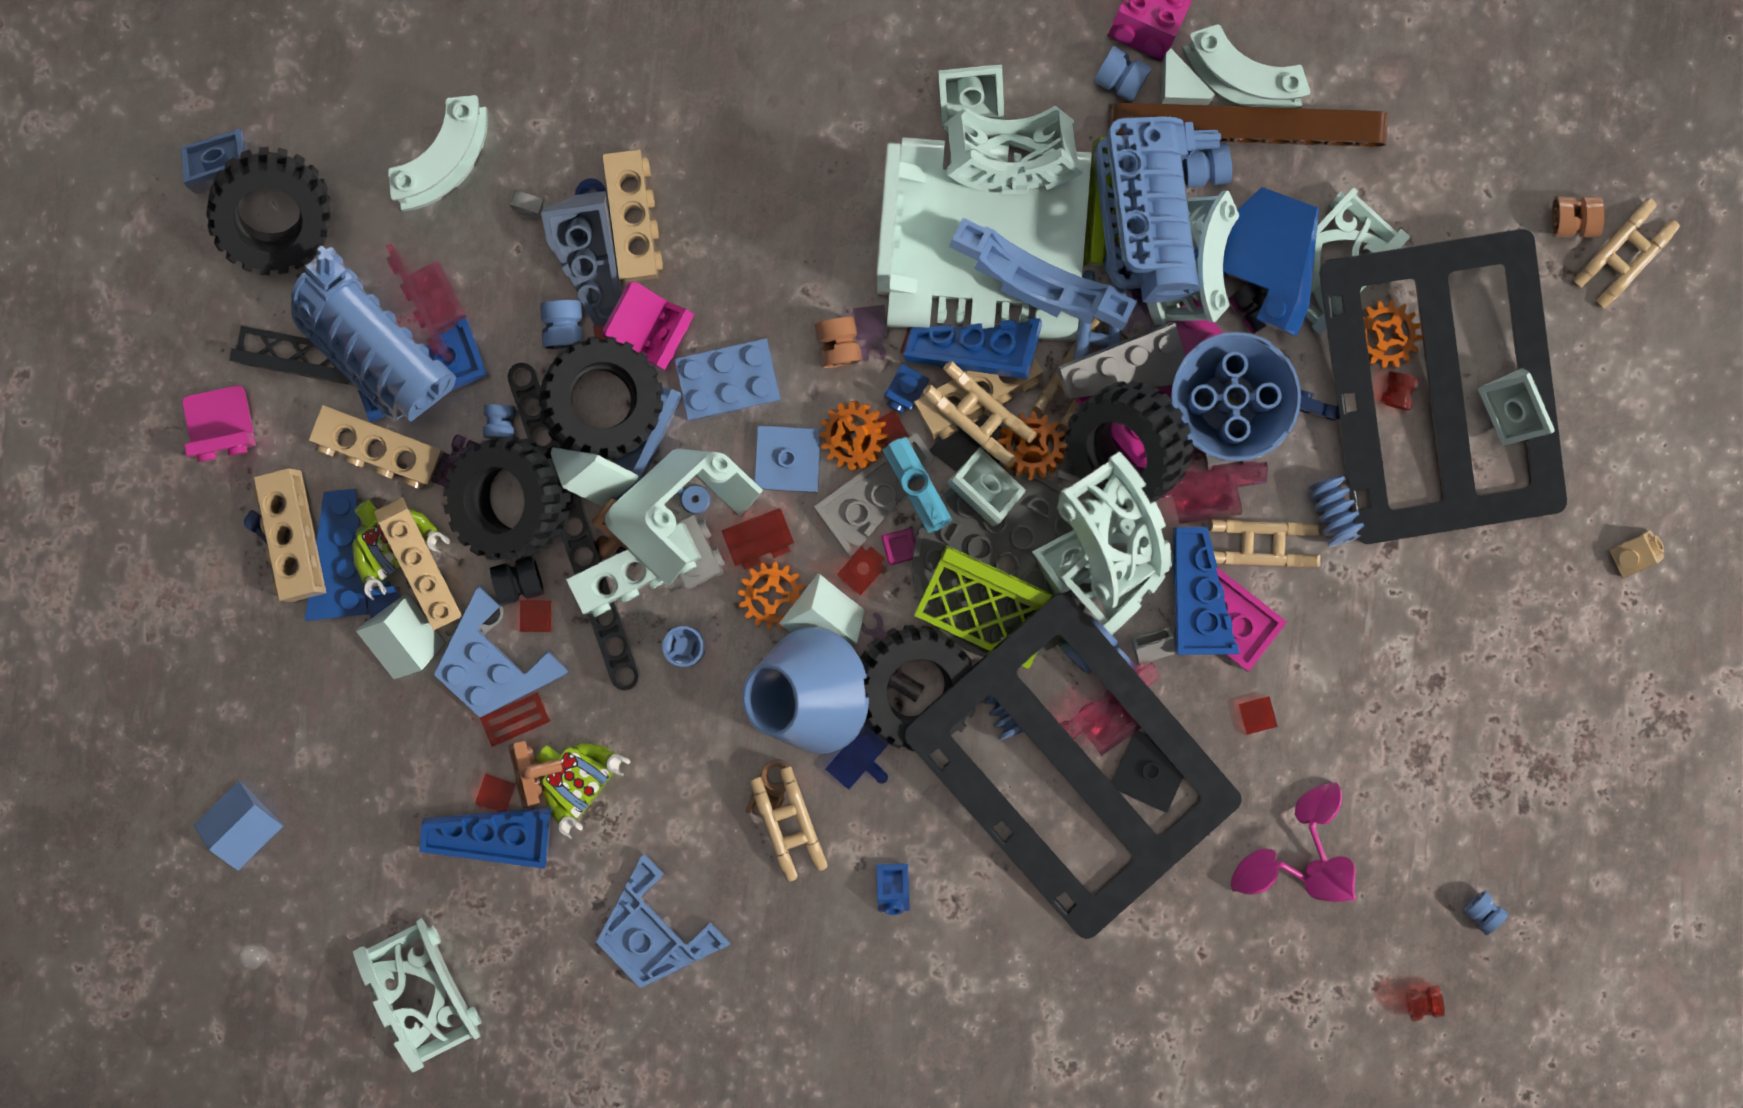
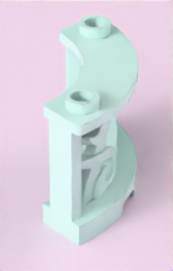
(1240, 78)
(446, 160)
(1047, 164)
(1210, 226)
(1386, 239)
(1113, 570)
(1129, 602)
(375, 976)

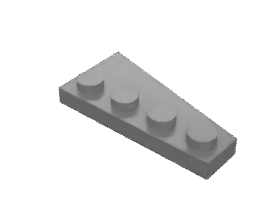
(1145, 358)
(866, 500)

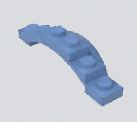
(1038, 281)

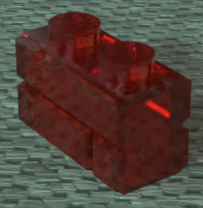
(758, 538)

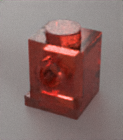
(859, 582)

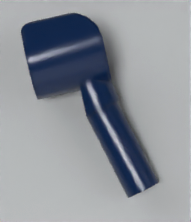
(252, 522)

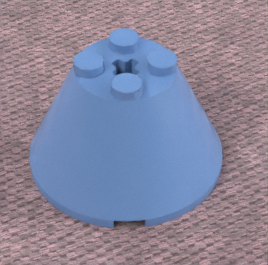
(1253, 376)

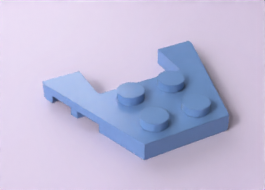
(481, 671)
(643, 941)

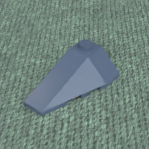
(584, 244)

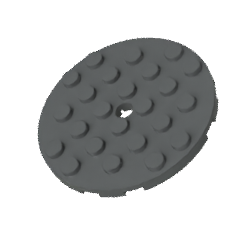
(1025, 528)

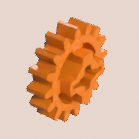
(1400, 341)
(848, 423)
(1033, 458)
(773, 581)

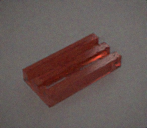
(539, 709)

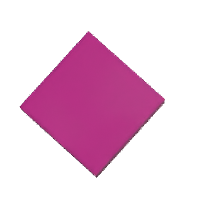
(898, 546)

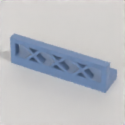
(641, 458)

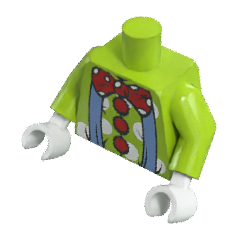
(374, 554)
(582, 777)

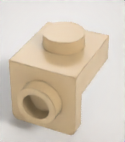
(1638, 553)

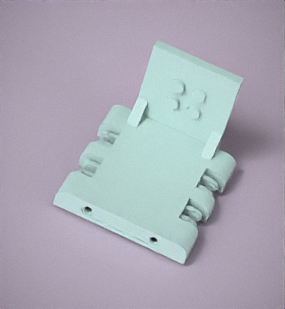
(925, 211)

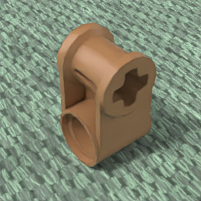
(774, 790)

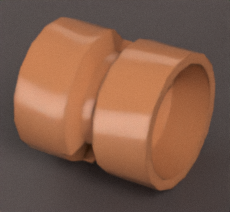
(1588, 219)
(838, 342)

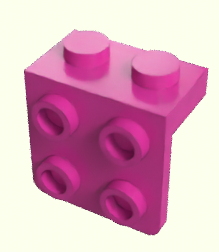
(1149, 24)
(648, 323)
(218, 423)

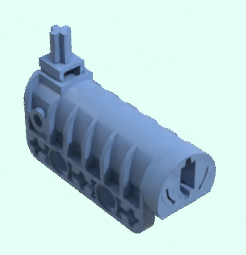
(1150, 204)
(366, 340)

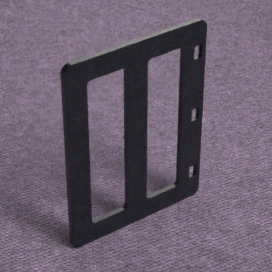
(1429, 268)
(998, 677)

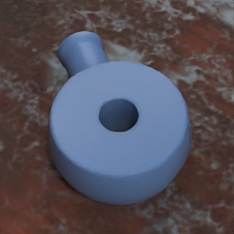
(691, 491)

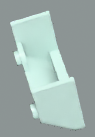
(645, 521)

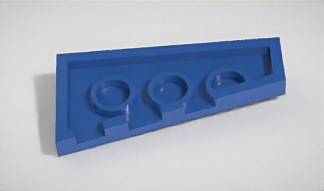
(996, 350)
(465, 365)
(334, 543)
(1199, 602)
(498, 837)

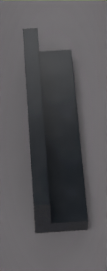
(280, 364)

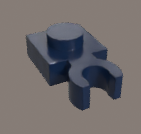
(1315, 407)

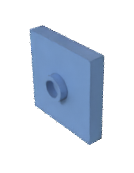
(787, 458)

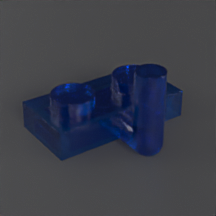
(858, 758)

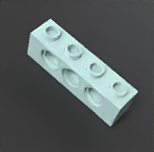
(587, 583)

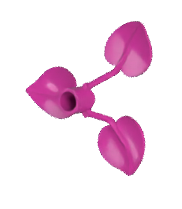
(1324, 878)

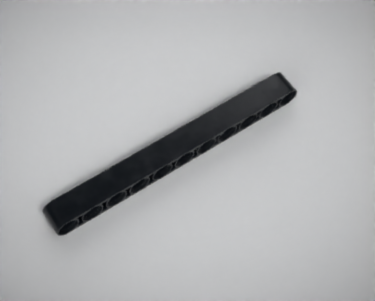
(584, 539)

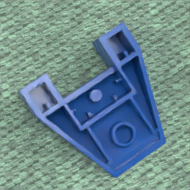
(1275, 251)

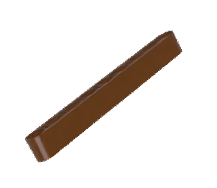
(1269, 124)

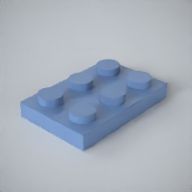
(727, 379)

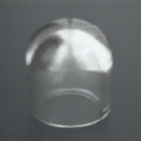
(251, 956)

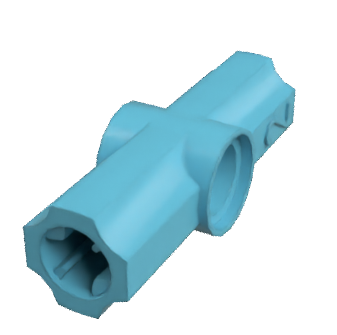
(907, 469)

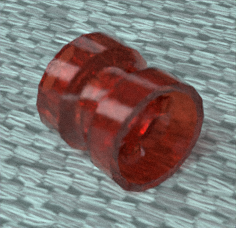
(1399, 390)
(1425, 1003)

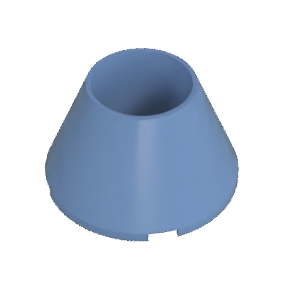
(826, 688)

